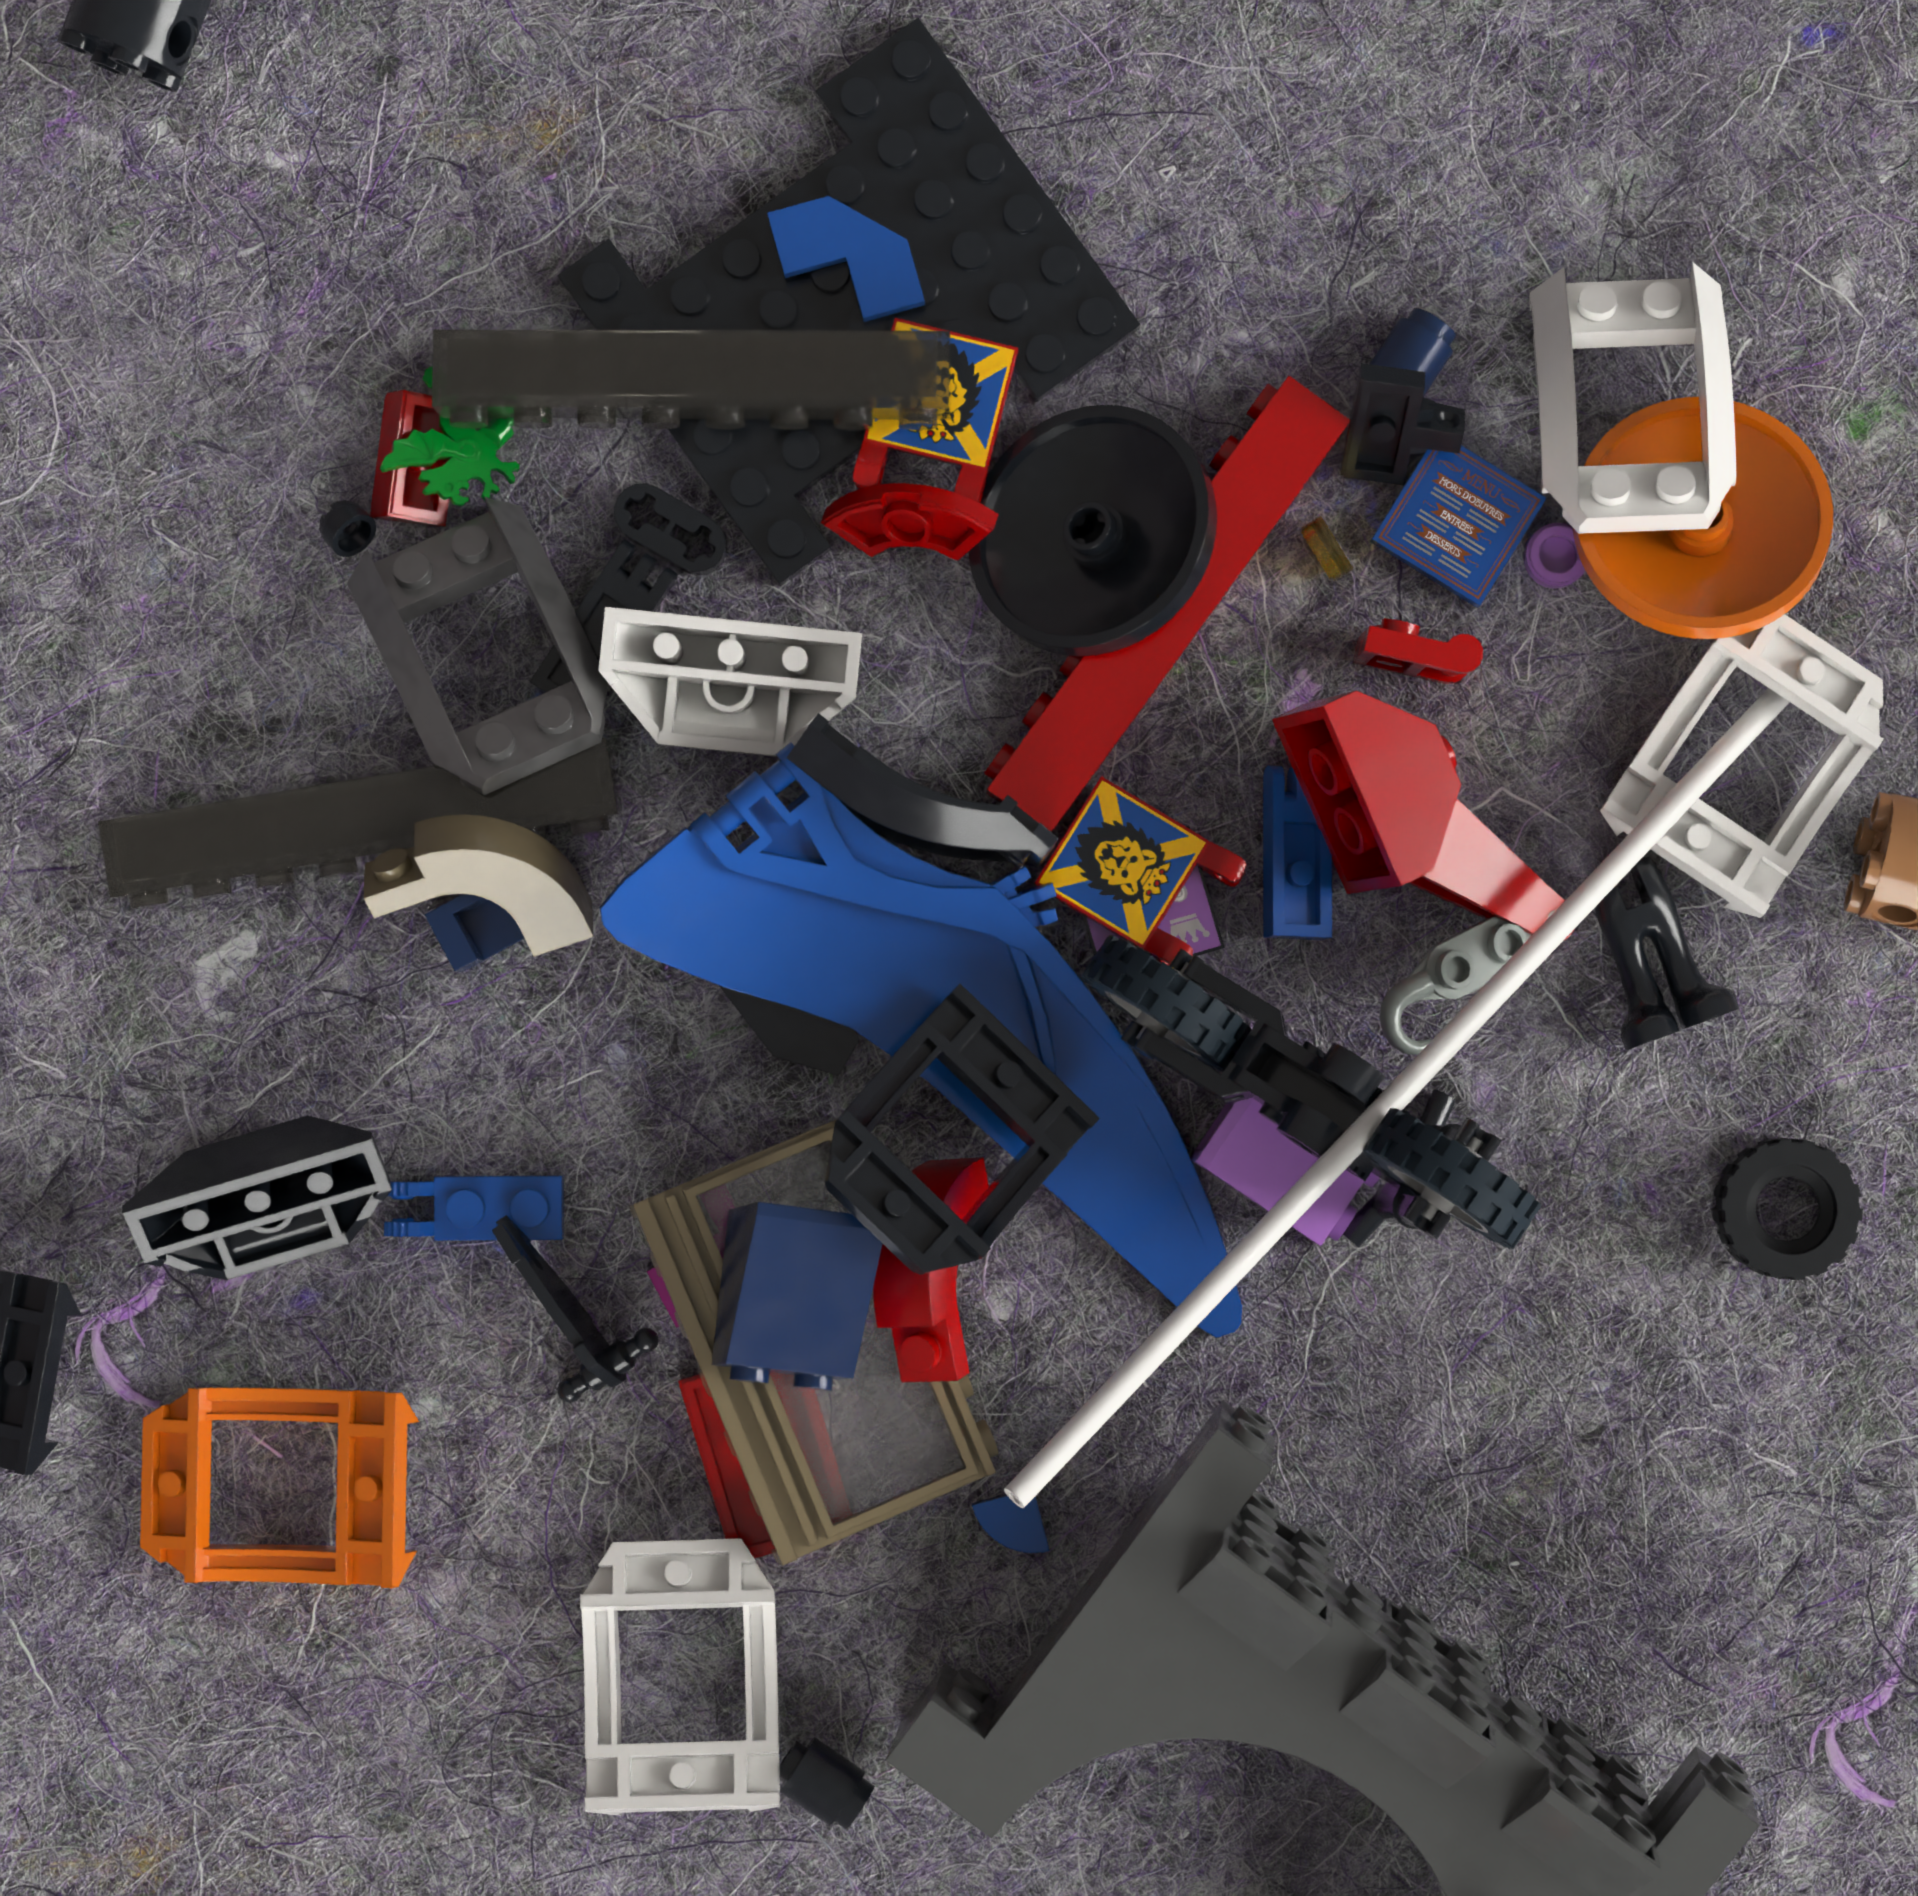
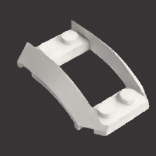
(1630, 316)
(1704, 840)
(679, 1773)

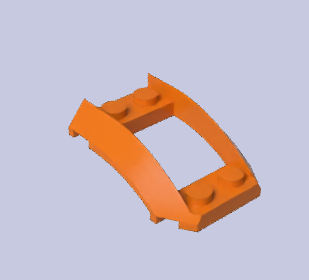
(368, 1487)

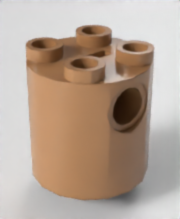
(1889, 870)

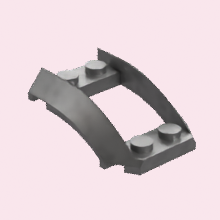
(449, 569)

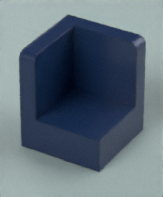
(472, 930)

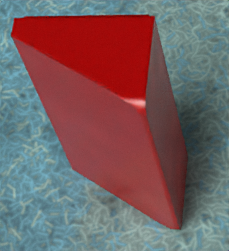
(398, 492)

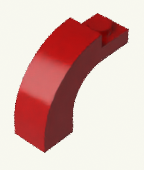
(924, 1306)

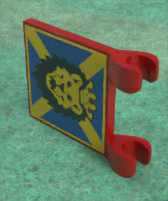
(978, 397)
(1128, 865)

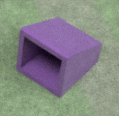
(1264, 1164)

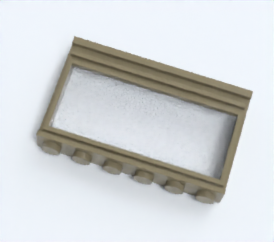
(811, 1457)

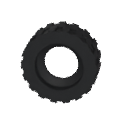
(1836, 1216)

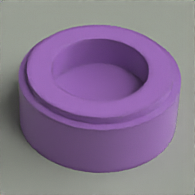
(1553, 556)

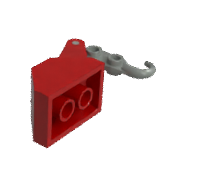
(1393, 818)

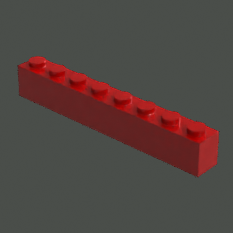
(1108, 690)

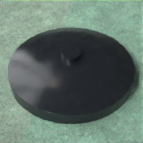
(1094, 530)

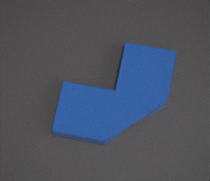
(831, 233)

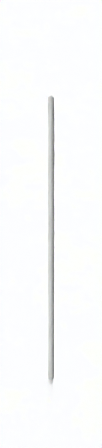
(1396, 1095)

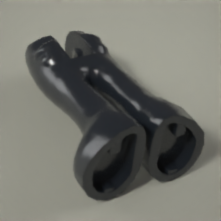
(1659, 920)

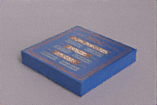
(1458, 521)

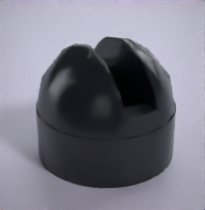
(356, 537)

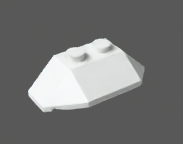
(725, 678)

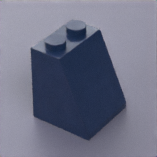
(794, 1294)

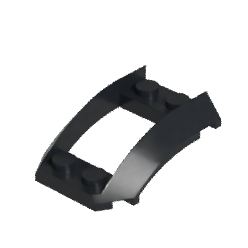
(913, 812)
(1009, 1082)
(30, 1352)

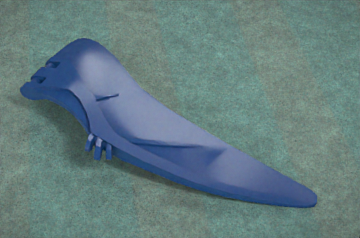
(875, 941)

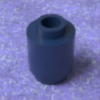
(1417, 344)

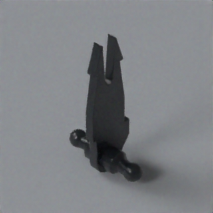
(601, 1362)

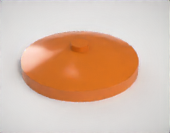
(1751, 558)

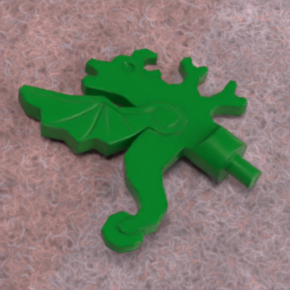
(468, 452)

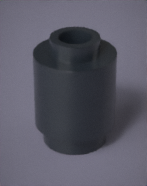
(824, 1783)

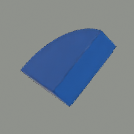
(1012, 1525)

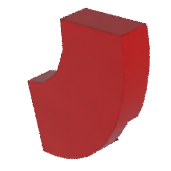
(909, 517)

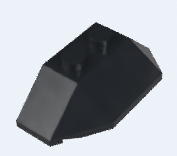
(259, 1199)

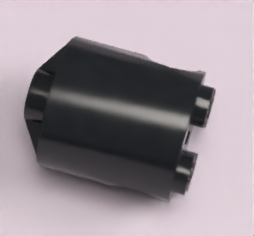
(136, 35)

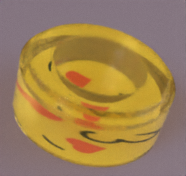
(1326, 548)

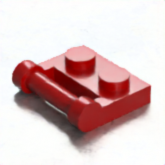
(1399, 649)

